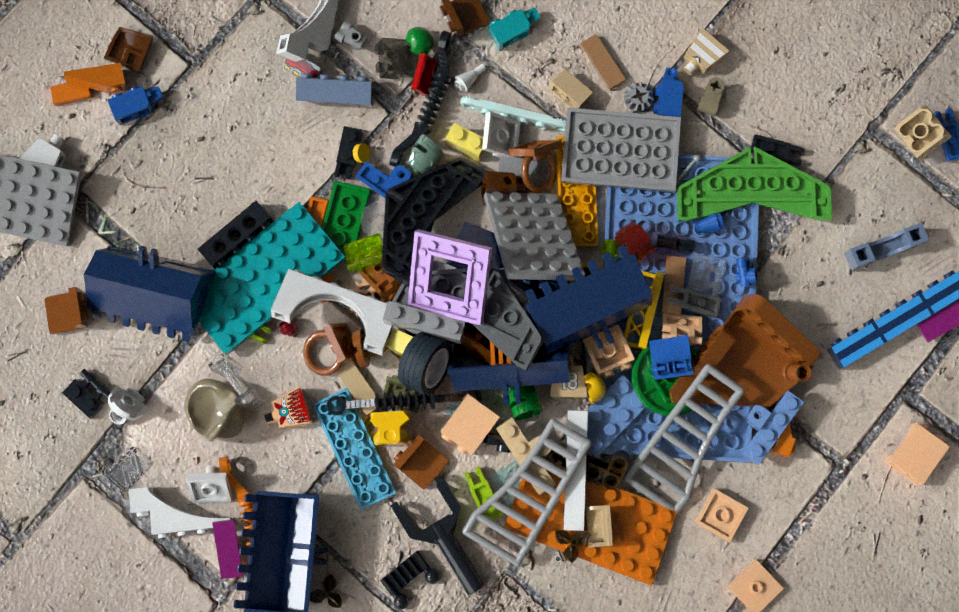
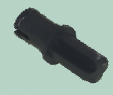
(675, 243)

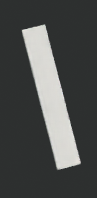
(575, 489)

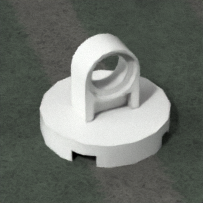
(126, 404)

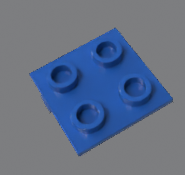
(671, 357)

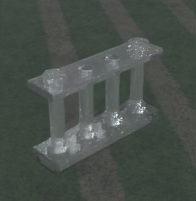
(230, 369)

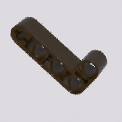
(605, 469)

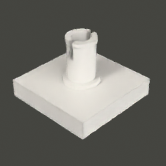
(209, 486)

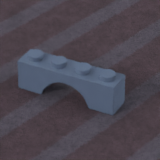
(886, 247)

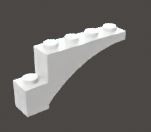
(312, 34)
(166, 517)

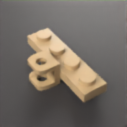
(521, 447)

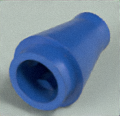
(710, 224)

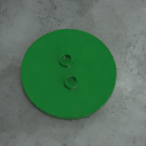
(651, 392)

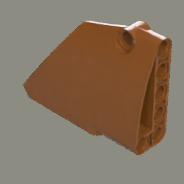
(754, 350)

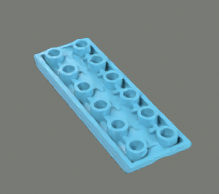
(355, 451)

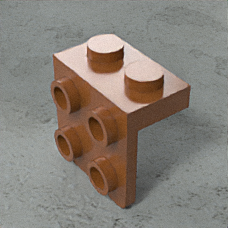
(66, 311)
(420, 461)

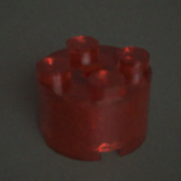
(635, 240)

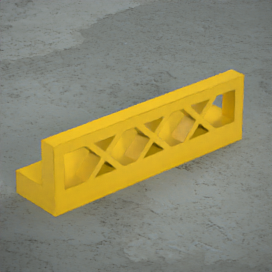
(648, 316)

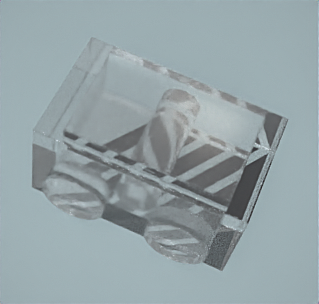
(129, 468)

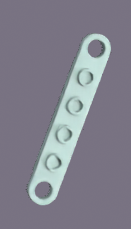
(524, 116)

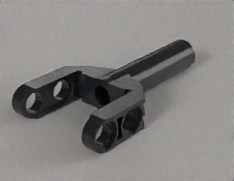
(443, 535)

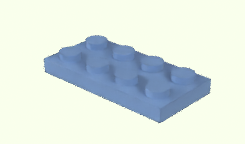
(612, 415)

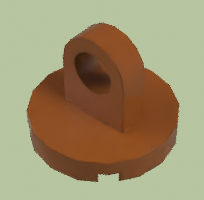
(362, 355)

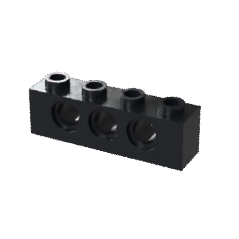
(225, 236)

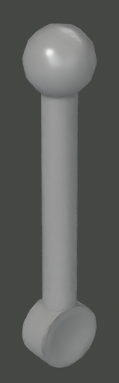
(696, 158)

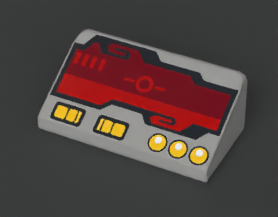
(301, 66)

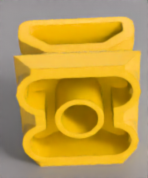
(391, 428)

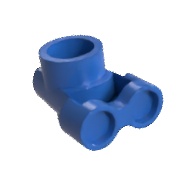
(746, 275)

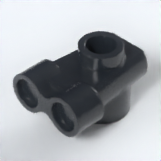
(492, 439)

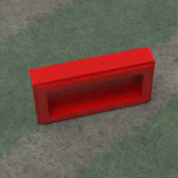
(423, 74)

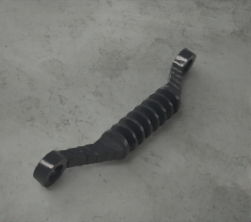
(443, 77)
(400, 401)

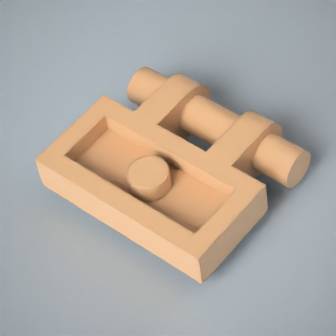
(684, 325)

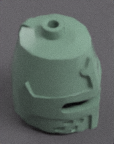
(424, 155)

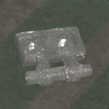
(700, 274)

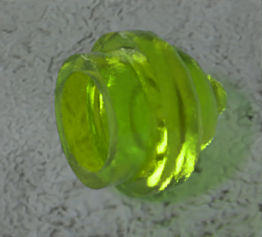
(610, 246)

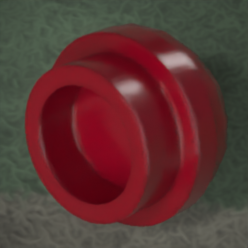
(289, 328)

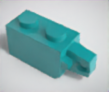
(512, 27)

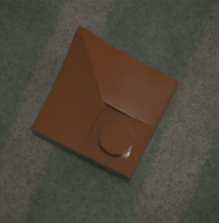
(129, 49)

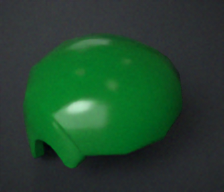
(420, 40)

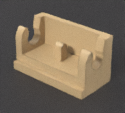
(570, 90)
(599, 526)

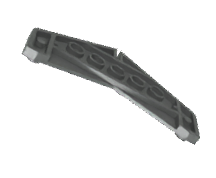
(504, 317)

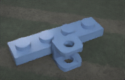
(769, 426)

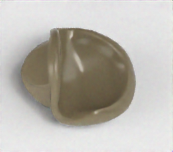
(213, 410)

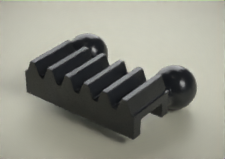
(404, 574)

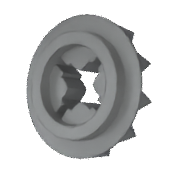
(635, 104)

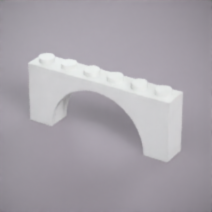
(302, 290)

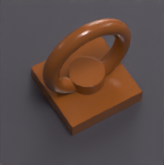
(534, 151)
(340, 342)

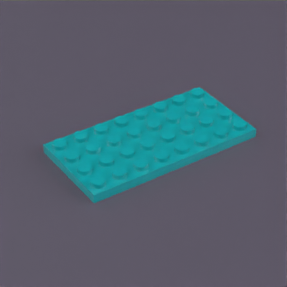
(251, 279)

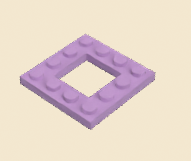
(478, 258)

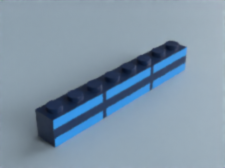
(895, 321)

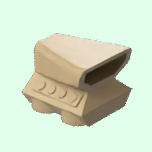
(922, 132)

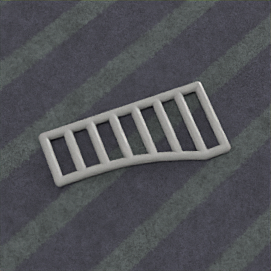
(697, 455)
(509, 487)

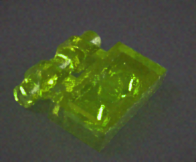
(361, 249)

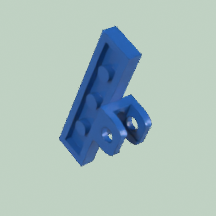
(380, 182)

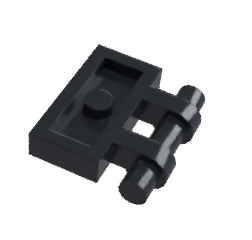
(83, 397)

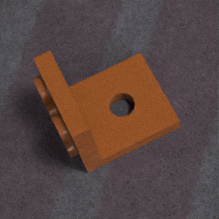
(381, 282)

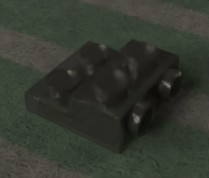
(395, 59)

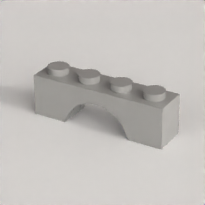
(428, 322)

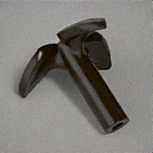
(579, 538)
(329, 584)

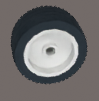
(424, 363)

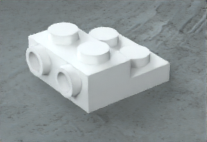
(500, 134)

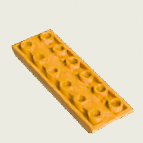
(578, 206)

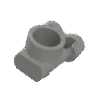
(348, 33)

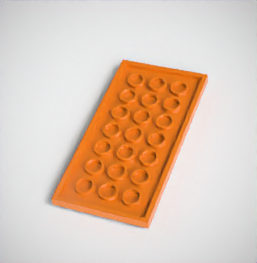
(637, 527)

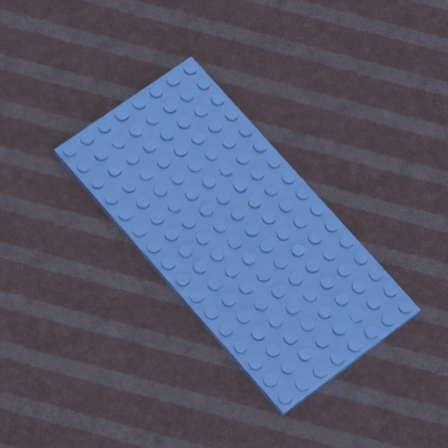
(738, 239)

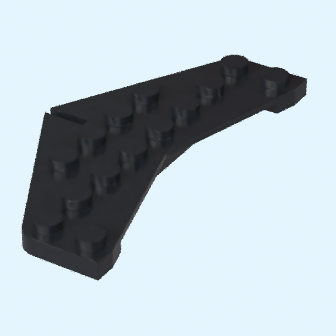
(418, 205)

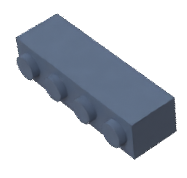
(334, 89)

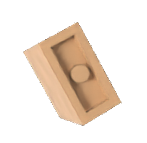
(469, 424)
(918, 454)

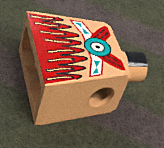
(290, 410)

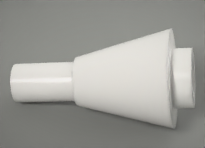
(465, 80)

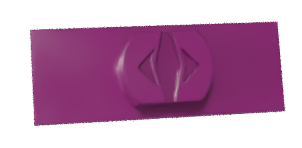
(940, 322)
(227, 548)

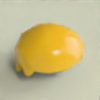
(595, 386)

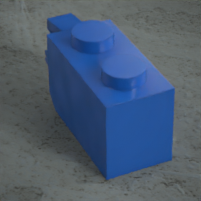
(669, 94)
(134, 103)

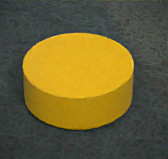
(361, 153)

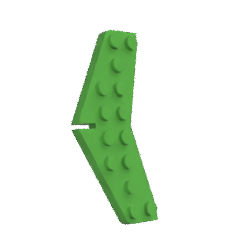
(763, 183)

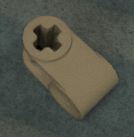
(711, 99)

